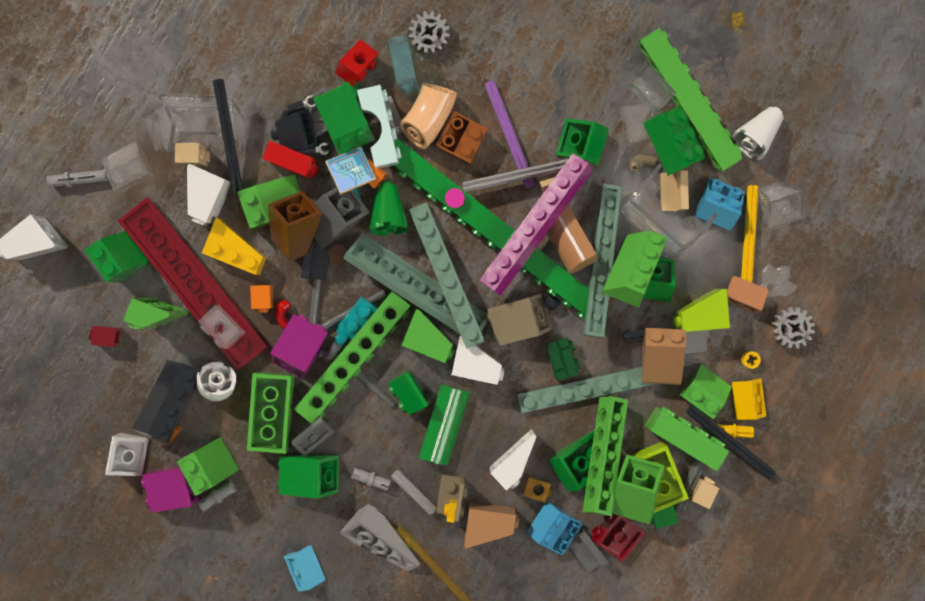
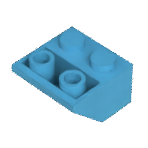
(722, 200)
(554, 528)

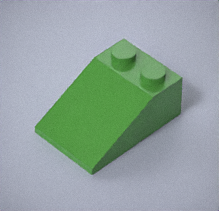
(256, 199)

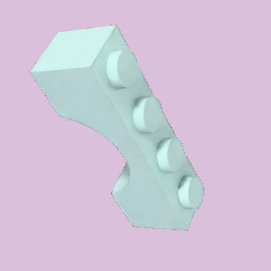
(373, 102)

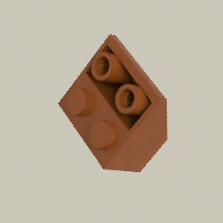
(461, 138)

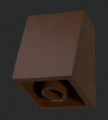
(293, 224)

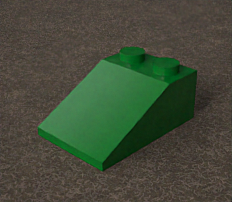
(344, 118)
(573, 462)

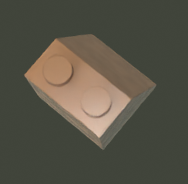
(663, 356)
(488, 523)

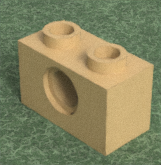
(191, 154)

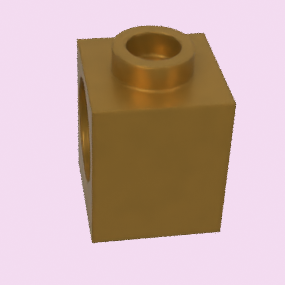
(532, 481)

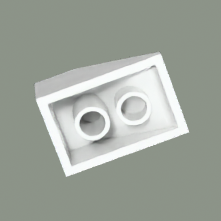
(510, 466)

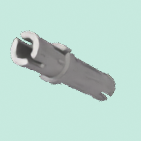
(55, 180)

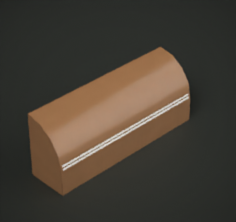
(571, 242)

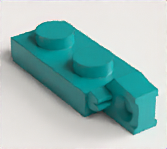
(354, 320)

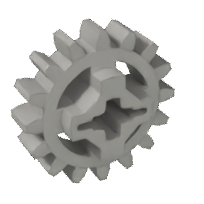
(422, 37)
(798, 322)

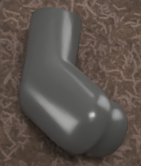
(331, 353)

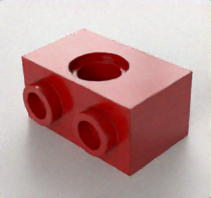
(356, 63)

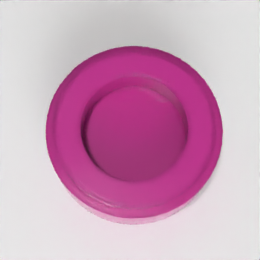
(454, 198)

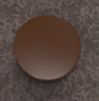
(337, 253)

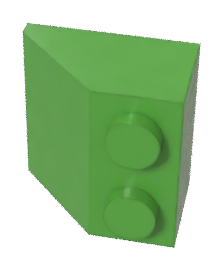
(706, 391)

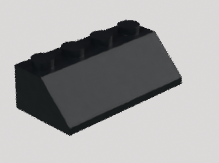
(167, 401)

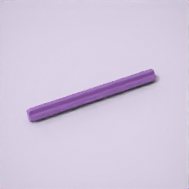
(508, 130)

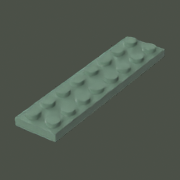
(405, 280)

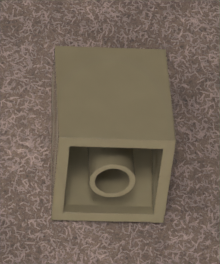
(519, 319)

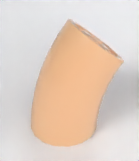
(428, 114)

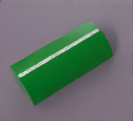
(444, 424)

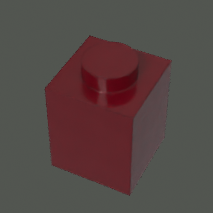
(105, 335)

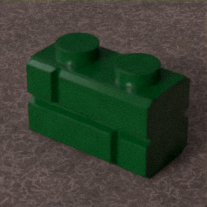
(562, 358)

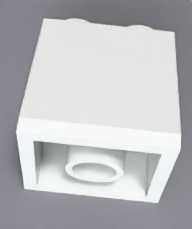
(205, 194)
(30, 239)
(476, 364)

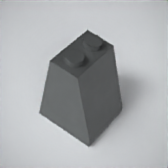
(338, 215)

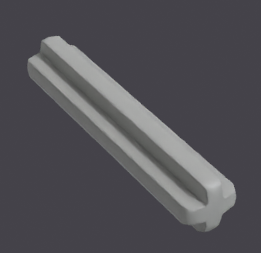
(413, 492)

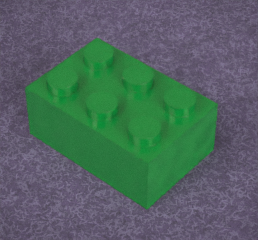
(674, 140)

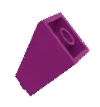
(298, 346)
(167, 489)

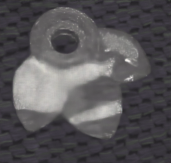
(778, 279)

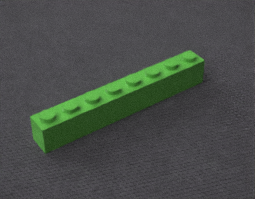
(704, 122)

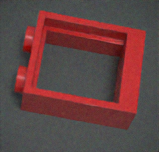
(290, 160)

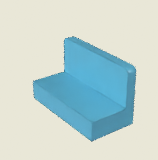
(304, 568)

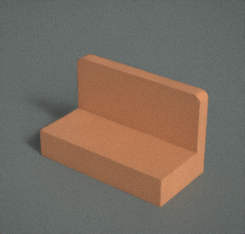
(746, 295)

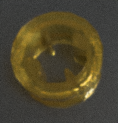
(737, 19)

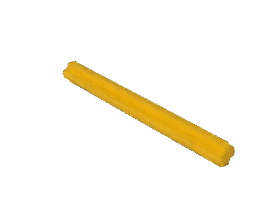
(750, 233)

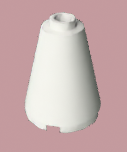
(757, 134)

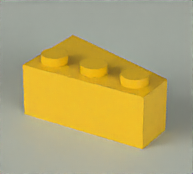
(232, 248)

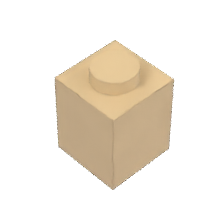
(704, 492)

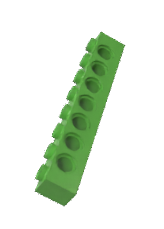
(306, 407)

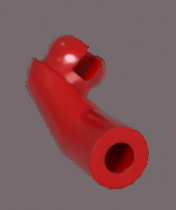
(280, 312)

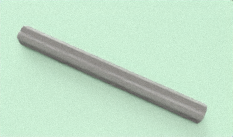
(513, 176)

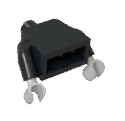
(297, 130)

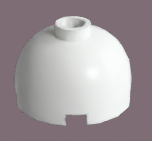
(216, 381)

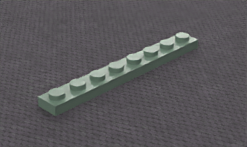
(604, 247)
(446, 276)
(581, 390)

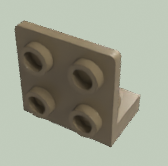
(452, 488)

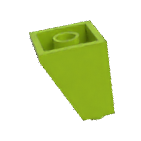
(704, 313)

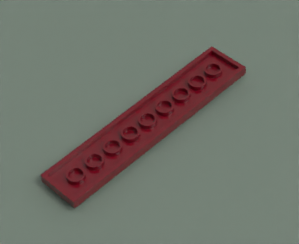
(188, 276)

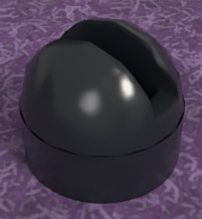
(552, 302)

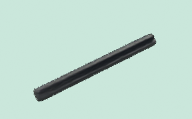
(227, 133)
(730, 442)

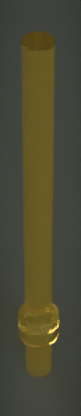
(412, 543)

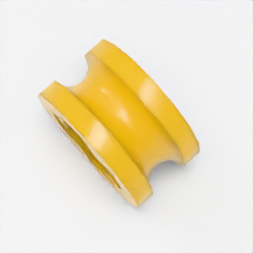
(745, 357)

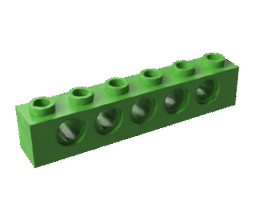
(605, 456)

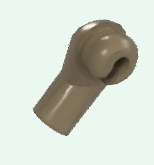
(640, 160)

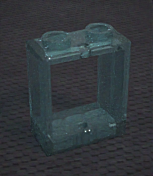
(402, 64)

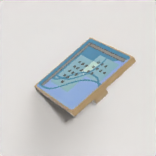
(350, 170)

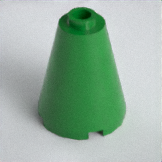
(388, 211)

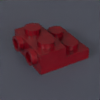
(617, 535)

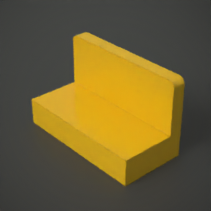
(749, 399)

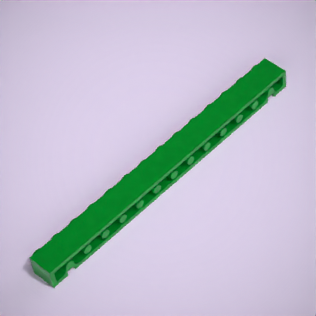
(491, 227)

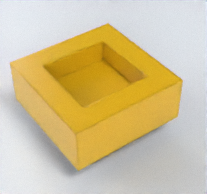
(450, 510)

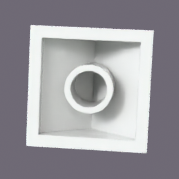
(126, 455)

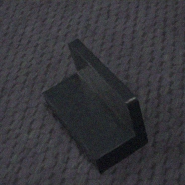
(316, 262)

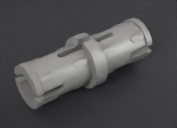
(371, 479)
(217, 496)

